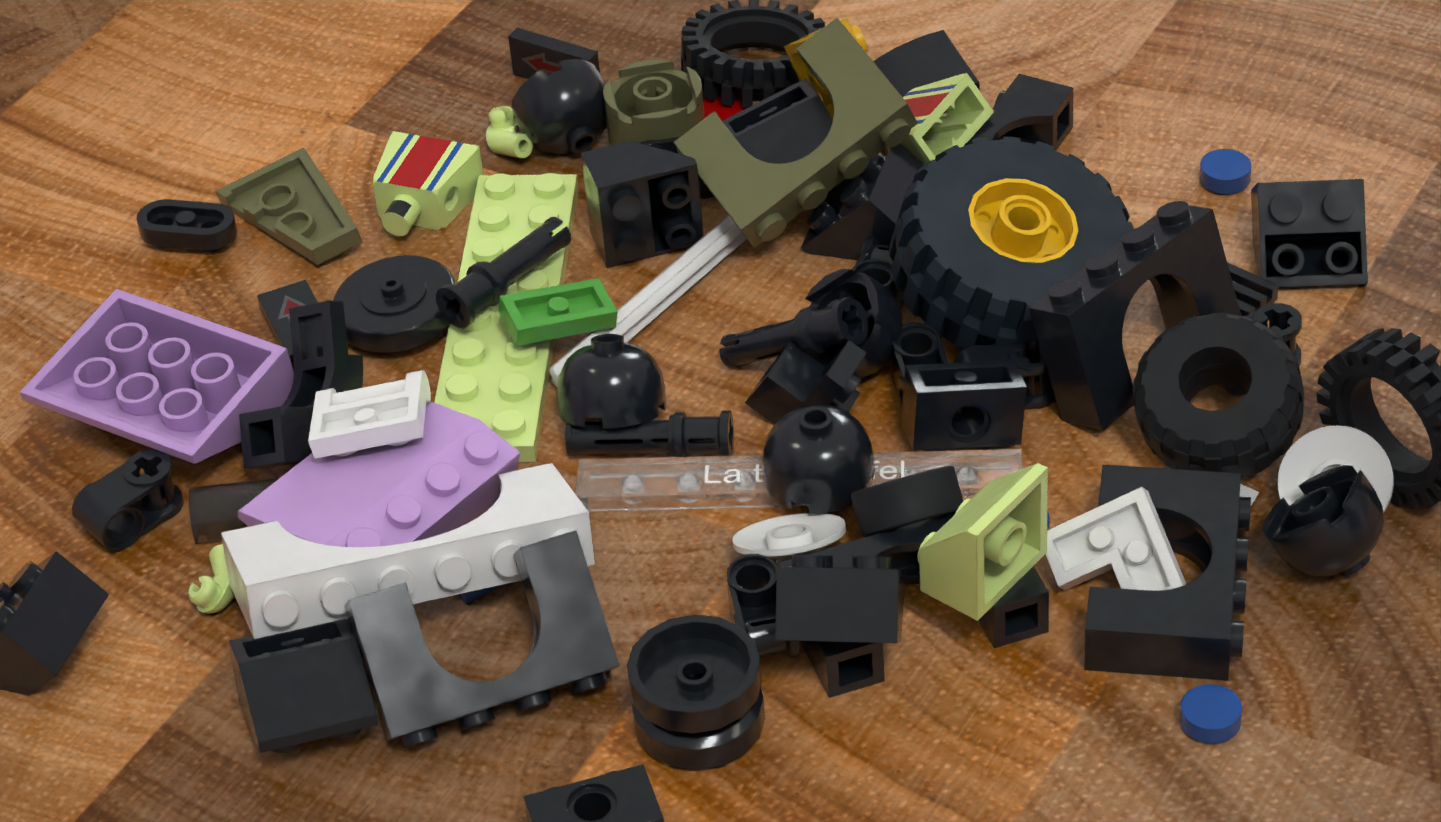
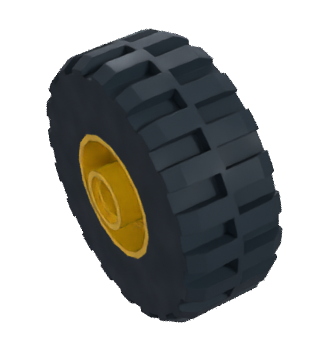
(992, 234)

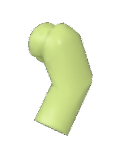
(504, 134)
(215, 591)

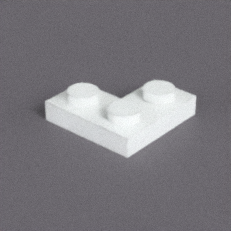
(1117, 537)

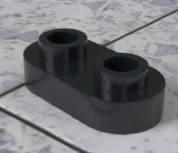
(187, 225)

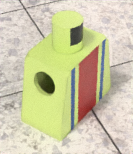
(941, 131)
(424, 182)

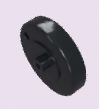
(394, 303)

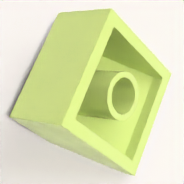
(987, 543)

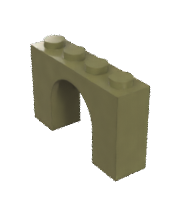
(865, 122)

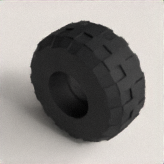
(1212, 352)

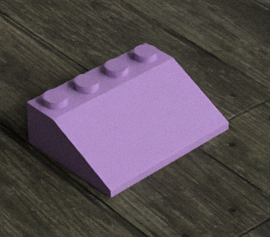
(162, 377)
(391, 491)

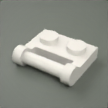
(369, 416)

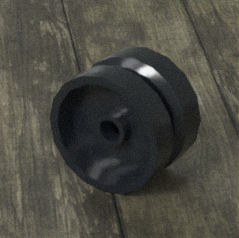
(696, 691)

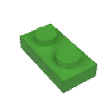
(557, 311)

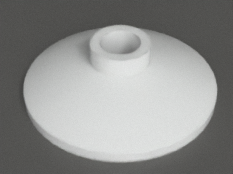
(1333, 448)
(789, 535)

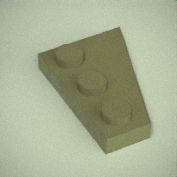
(294, 207)

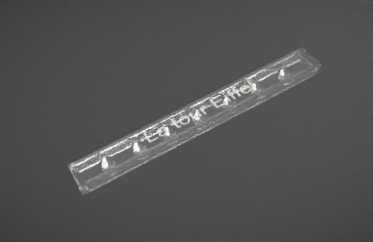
(739, 480)

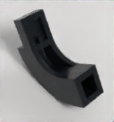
(320, 363)

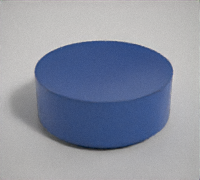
(1225, 171)
(1211, 713)

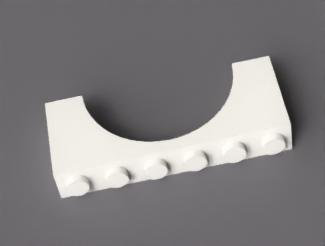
(303, 584)

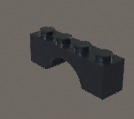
(1032, 112)

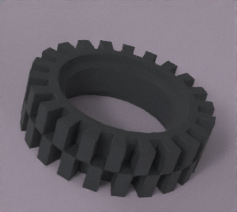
(743, 27)
(1351, 404)

